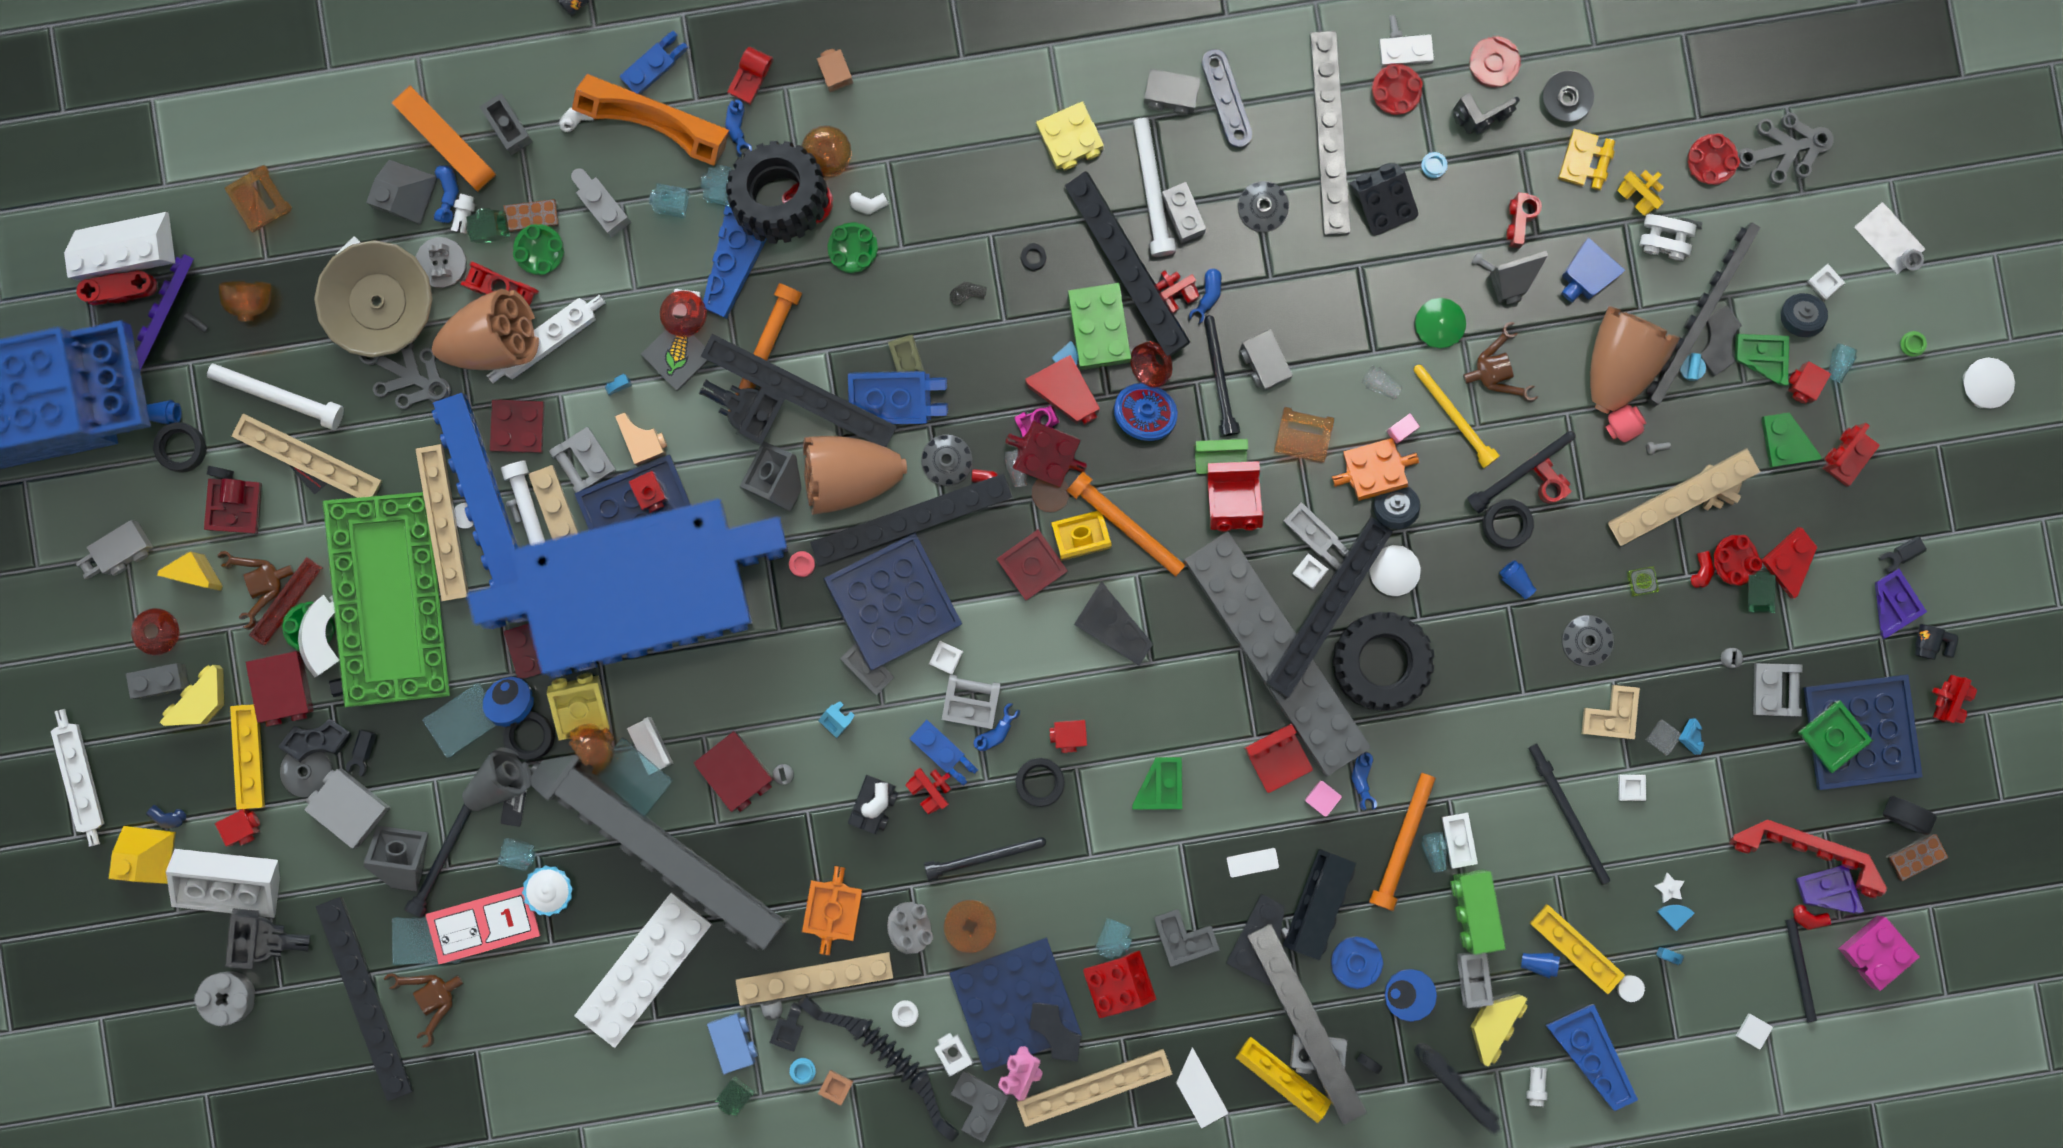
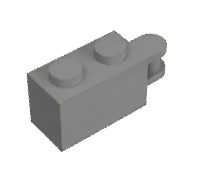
(600, 202)
(116, 550)

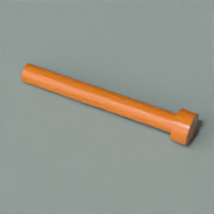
(786, 297)
(1082, 487)
(1384, 897)

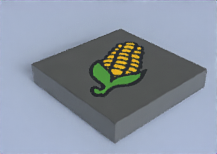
(675, 357)

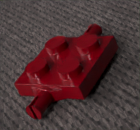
(1046, 453)

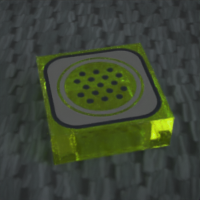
(1643, 581)

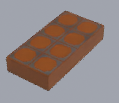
(531, 213)
(1918, 857)

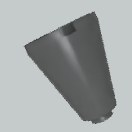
(497, 780)

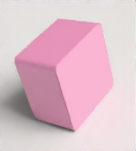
(1403, 429)
(1323, 798)

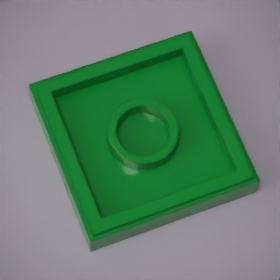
(1835, 736)

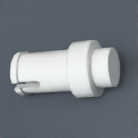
(464, 207)
(1537, 1087)

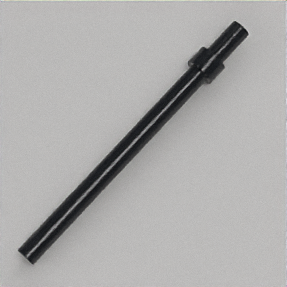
(1545, 769)

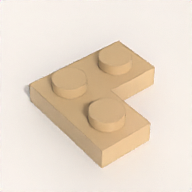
(1620, 720)

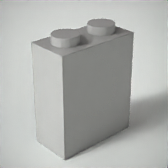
(346, 807)

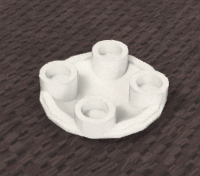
(1989, 383)
(1395, 571)

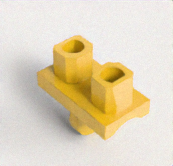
(1650, 199)

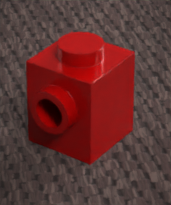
(1808, 382)
(648, 492)
(1069, 735)
(238, 827)

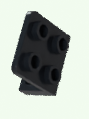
(1469, 116)
(1385, 198)

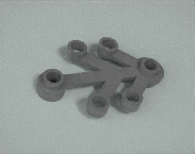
(1789, 147)
(410, 376)

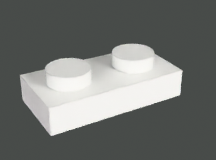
(1406, 50)
(1459, 840)

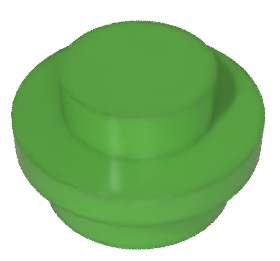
(1913, 344)

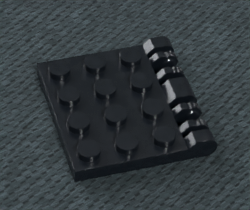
(1453, 1082)

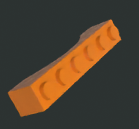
(608, 101)

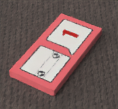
(481, 925)

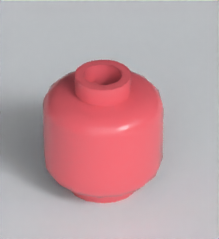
(1626, 423)

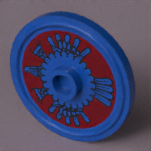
(1145, 412)

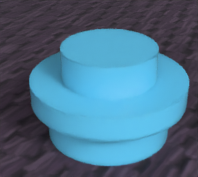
(1434, 165)
(802, 1071)

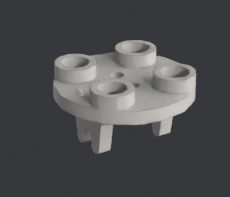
(439, 250)
(912, 939)

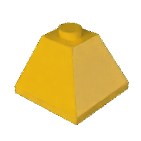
(142, 855)

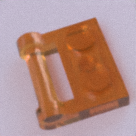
(251, 204)
(1302, 443)

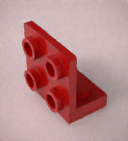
(1851, 455)
(1278, 758)
(1119, 985)

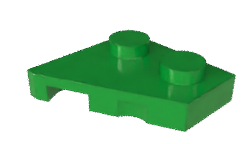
(1764, 355)
(1787, 441)
(1162, 785)

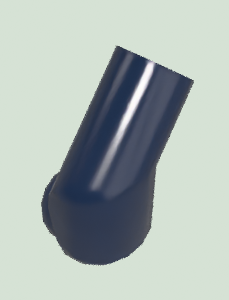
(166, 820)

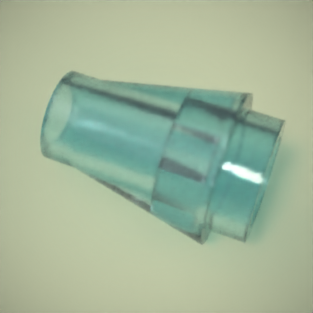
(1841, 361)
(1435, 849)

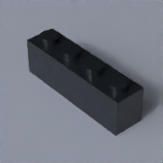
(1319, 904)

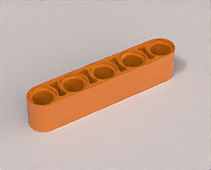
(443, 138)

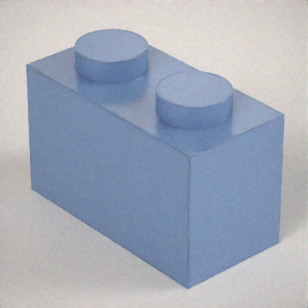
(732, 1042)

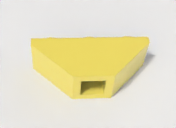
(198, 701)
(1494, 1026)

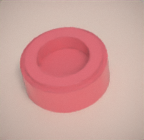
(802, 564)

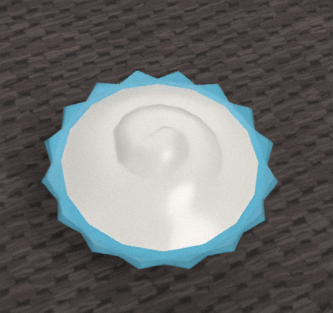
(547, 890)

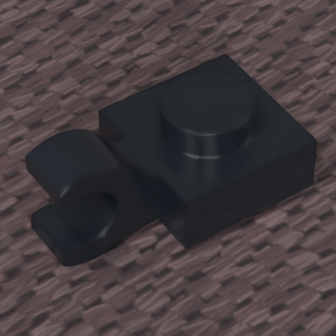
(787, 1030)

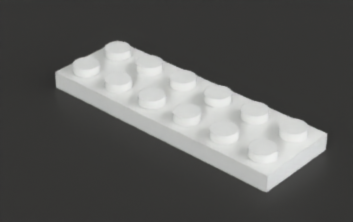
(643, 970)

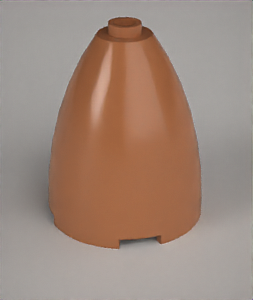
(488, 333)
(1626, 358)
(848, 471)

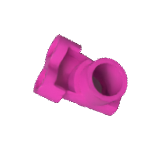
(1025, 420)

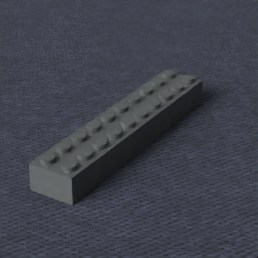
(1264, 638)
(670, 857)

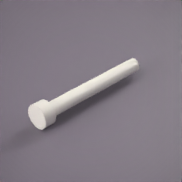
(1162, 243)
(328, 414)
(516, 474)

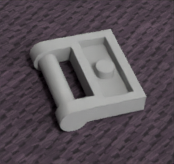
(589, 455)
(1769, 689)
(970, 710)

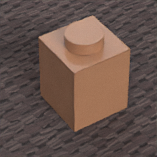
(834, 69)

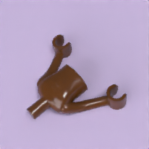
(1497, 369)
(259, 582)
(432, 996)

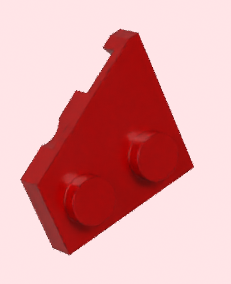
(1791, 561)

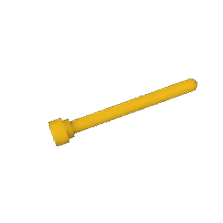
(1485, 454)

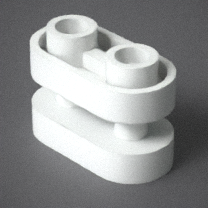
(1675, 248)

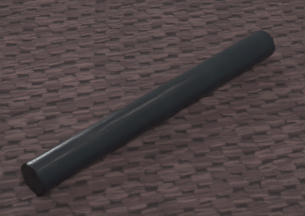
(1801, 970)

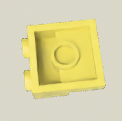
(1070, 136)
(577, 703)

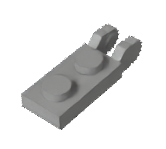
(1314, 533)

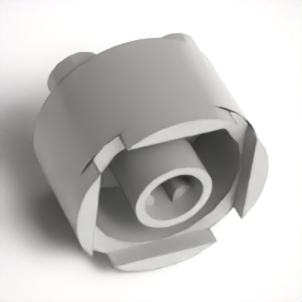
(239, 1003)

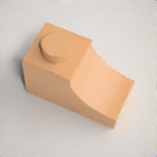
(642, 444)

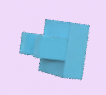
(834, 720)

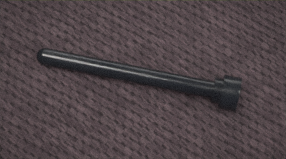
(1228, 424)
(1481, 499)
(936, 870)
(418, 904)

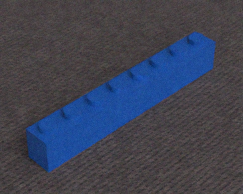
(478, 487)

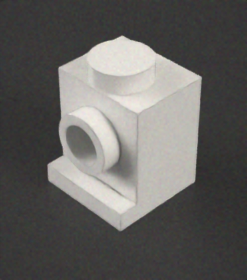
(955, 1063)

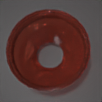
(691, 322)
(1147, 368)
(167, 631)

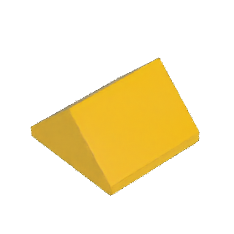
(1081, 535)
(192, 569)

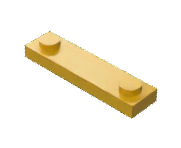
(247, 757)
(1577, 949)
(1284, 1079)

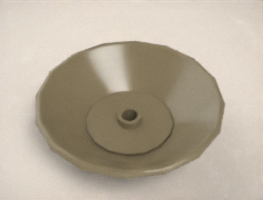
(353, 282)

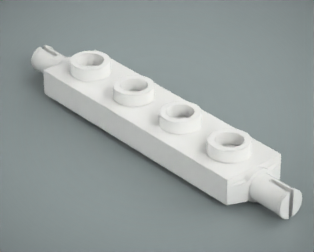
(555, 333)
(77, 777)

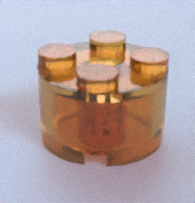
(976, 912)

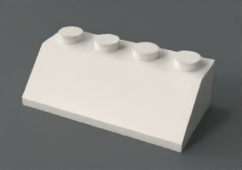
(120, 247)
(223, 882)

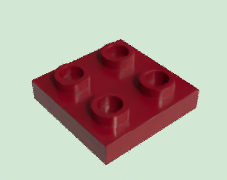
(232, 506)

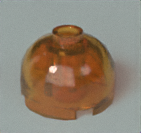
(829, 148)
(245, 298)
(592, 746)

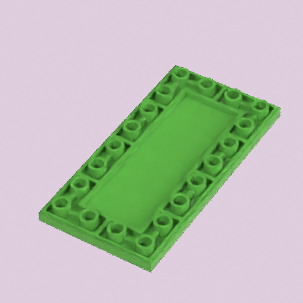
(385, 599)

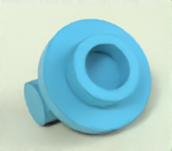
(1693, 367)

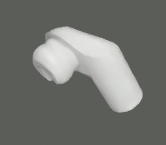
(572, 119)
(866, 205)
(879, 803)

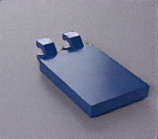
(897, 395)

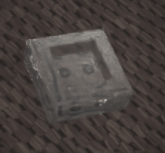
(1663, 737)

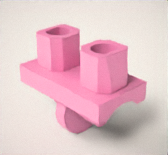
(1022, 1072)

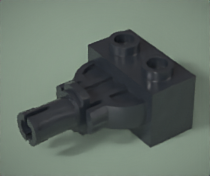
(750, 410)
(257, 939)

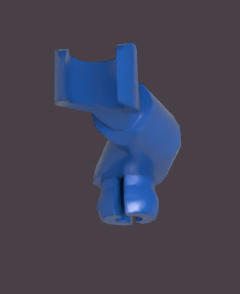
(733, 124)
(451, 191)
(1212, 292)
(996, 736)
(1359, 778)

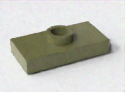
(905, 354)

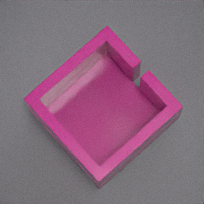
(1880, 950)

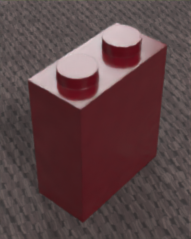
(279, 688)
(734, 772)

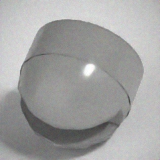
(1916, 257)
(1726, 658)
(789, 773)
(772, 1009)

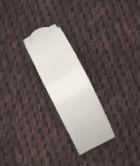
(312, 639)

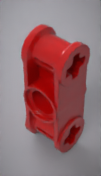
(483, 281)
(117, 287)

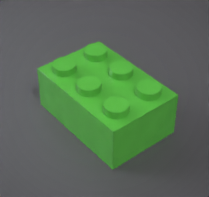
(1099, 326)
(1477, 912)

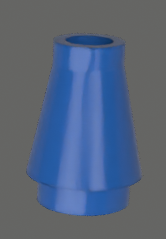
(165, 412)
(1517, 578)
(1541, 963)

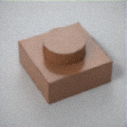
(835, 1087)

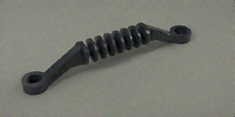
(861, 1028)

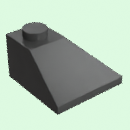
(402, 191)
(1515, 278)
(774, 476)
(551, 773)
(397, 857)

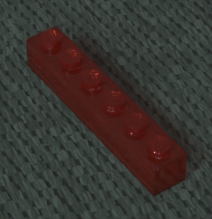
(285, 601)

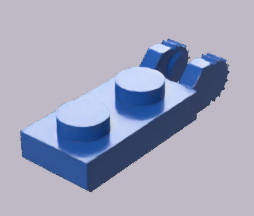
(652, 64)
(941, 750)

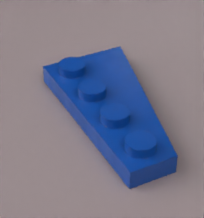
(731, 265)
(1593, 1052)

